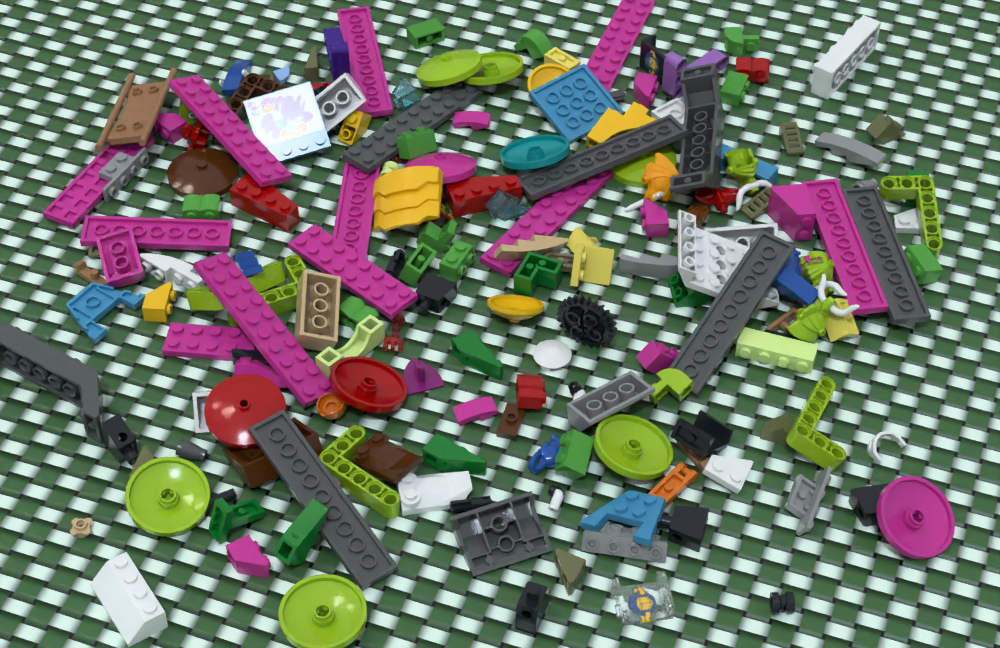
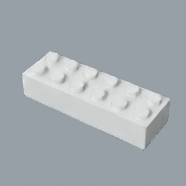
(844, 57)

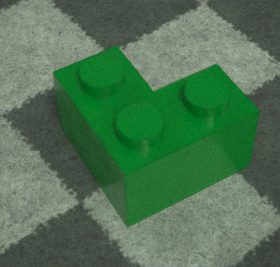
(537, 271)

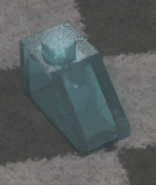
(405, 95)
(506, 206)

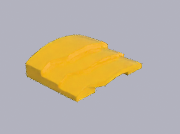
(407, 197)

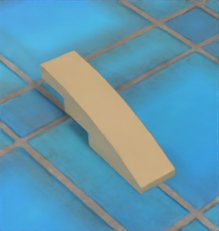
(537, 244)

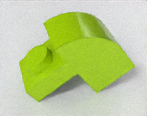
(671, 381)

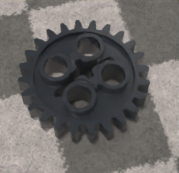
(586, 321)

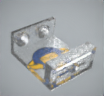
(643, 601)

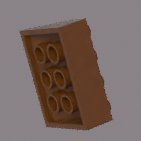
(255, 467)

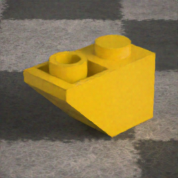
(354, 127)
(158, 303)

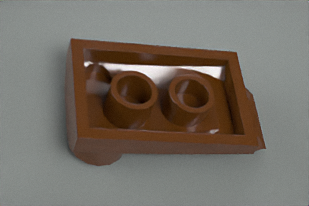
(386, 459)

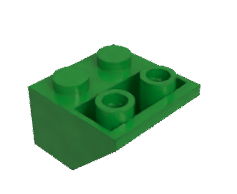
(686, 296)

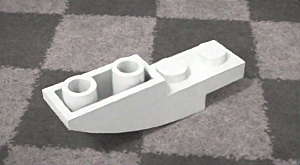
(170, 269)

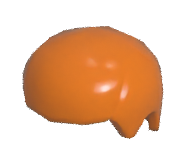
(330, 406)

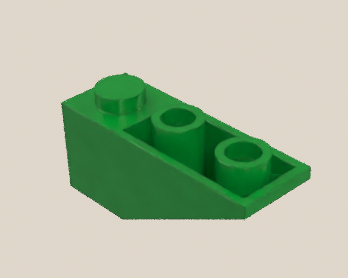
(474, 354)
(450, 457)
(301, 534)

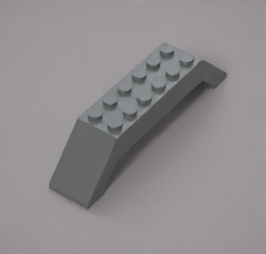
(705, 123)
(56, 373)

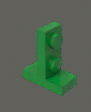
(228, 517)

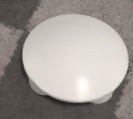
(552, 354)

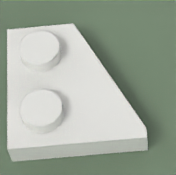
(907, 222)
(728, 471)

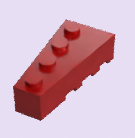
(474, 192)
(264, 203)

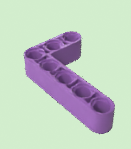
(674, 63)

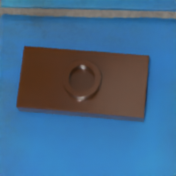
(511, 422)

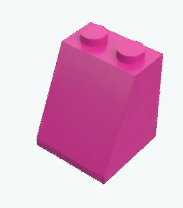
(792, 210)

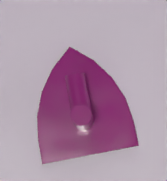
(421, 377)

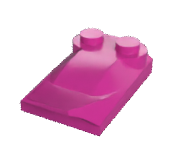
(120, 258)

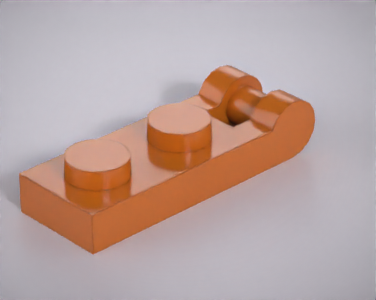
(674, 483)

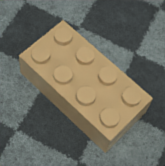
(317, 310)

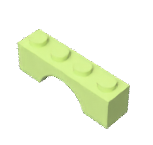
(367, 336)

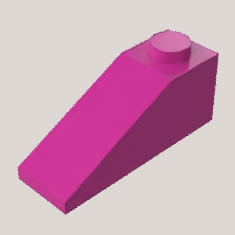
(249, 366)

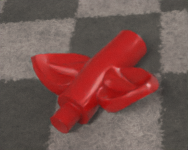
(718, 198)

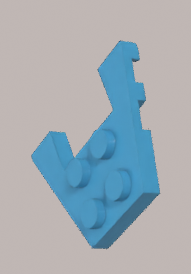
(95, 303)
(631, 509)

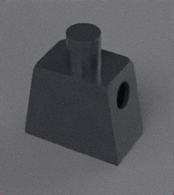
(434, 293)
(119, 440)
(864, 504)
(686, 526)
(535, 600)

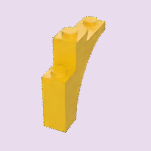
(615, 124)

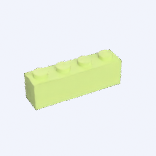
(776, 350)

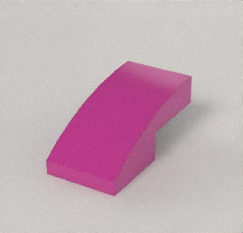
(475, 119)
(477, 408)

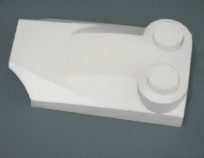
(432, 491)

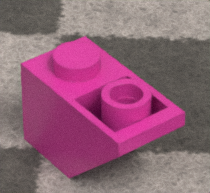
(645, 88)
(169, 126)
(654, 220)
(656, 356)
(247, 557)

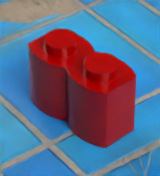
(756, 68)
(530, 391)

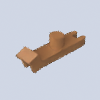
(88, 274)
(783, 321)
(699, 461)

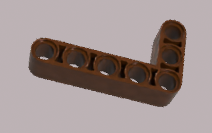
(251, 87)

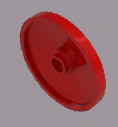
(368, 384)
(239, 405)

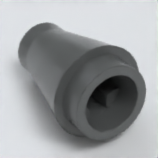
(189, 450)

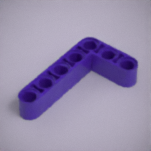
(337, 52)

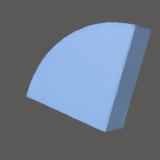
(281, 74)

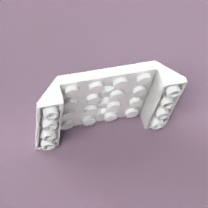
(701, 261)

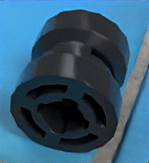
(782, 602)

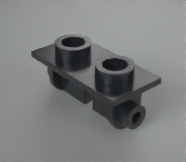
(396, 264)

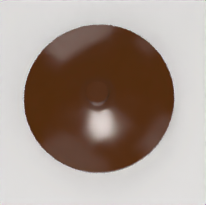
(203, 172)

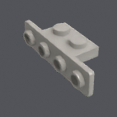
(121, 171)
(805, 498)
(619, 542)

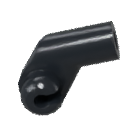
(226, 495)

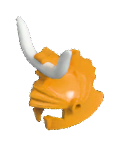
(657, 178)

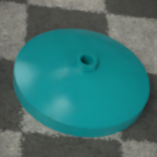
(534, 152)

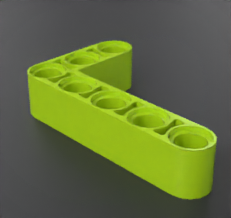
(923, 191)
(283, 297)
(204, 299)
(803, 434)
(338, 459)

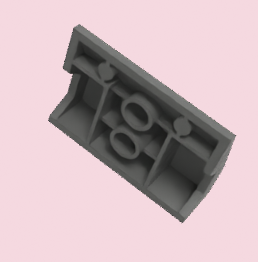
(500, 534)

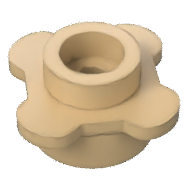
(79, 531)

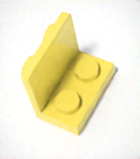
(592, 265)

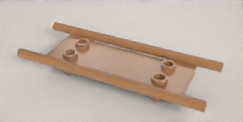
(138, 113)

